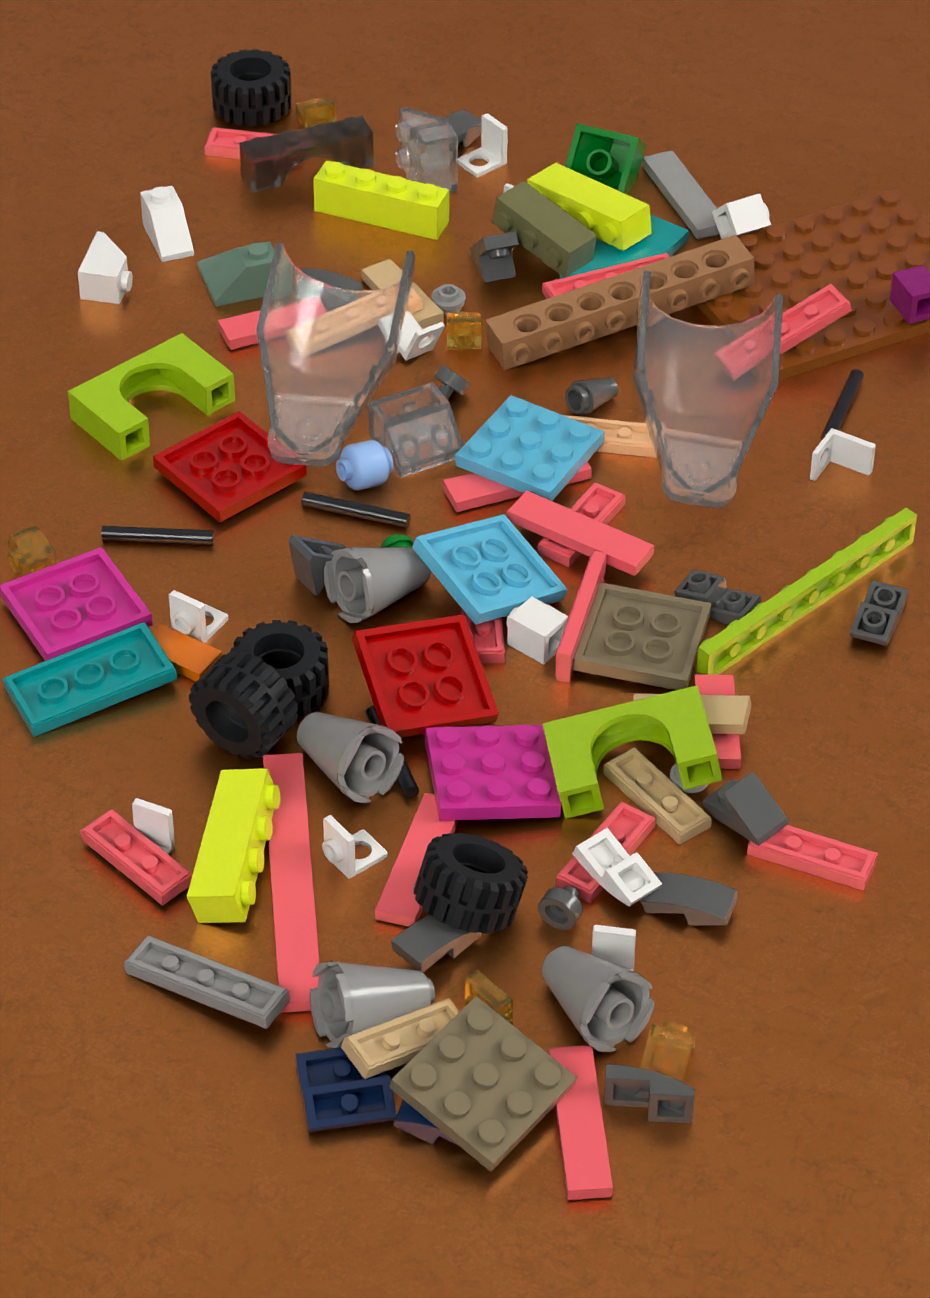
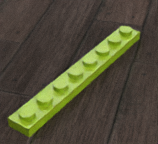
(806, 594)

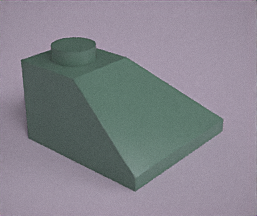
(237, 273)

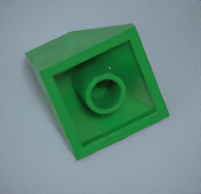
(606, 156)

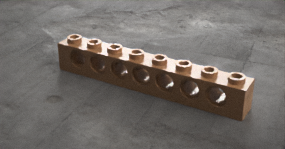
(614, 302)

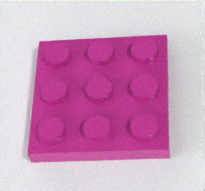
(74, 603)
(491, 772)

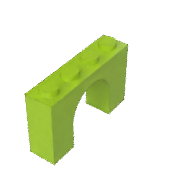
(172, 366)
(669, 719)

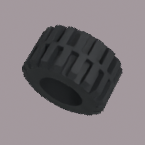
(251, 87)
(295, 655)
(243, 705)
(470, 883)

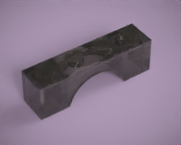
(270, 158)

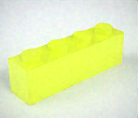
(381, 200)
(603, 210)
(233, 846)

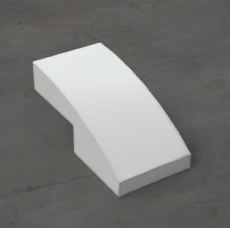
(611, 866)

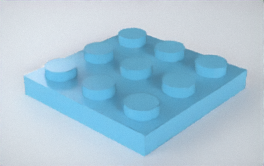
(529, 448)
(488, 568)

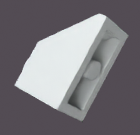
(166, 223)
(104, 272)

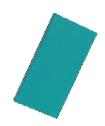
(664, 239)
(89, 679)

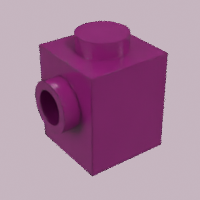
(911, 293)

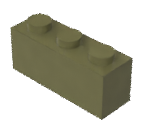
(544, 229)

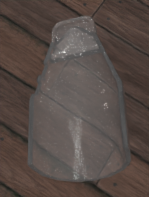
(324, 357)
(704, 395)

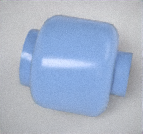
(364, 465)

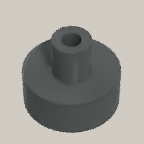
(451, 382)
(560, 907)

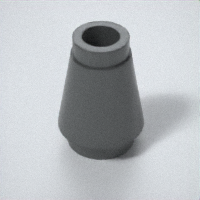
(590, 394)

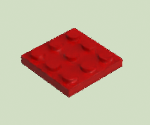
(226, 467)
(425, 675)

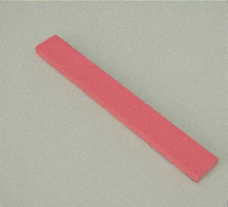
(292, 883)

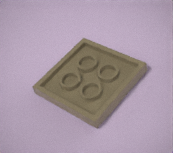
(642, 636)
(483, 1083)

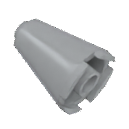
(372, 579)
(352, 753)
(364, 996)
(598, 996)

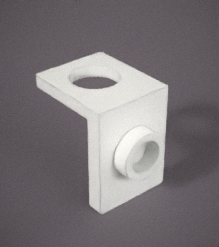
(492, 149)
(416, 340)
(843, 450)
(189, 617)
(154, 823)
(340, 848)
(614, 945)

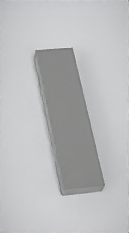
(682, 193)
(207, 981)

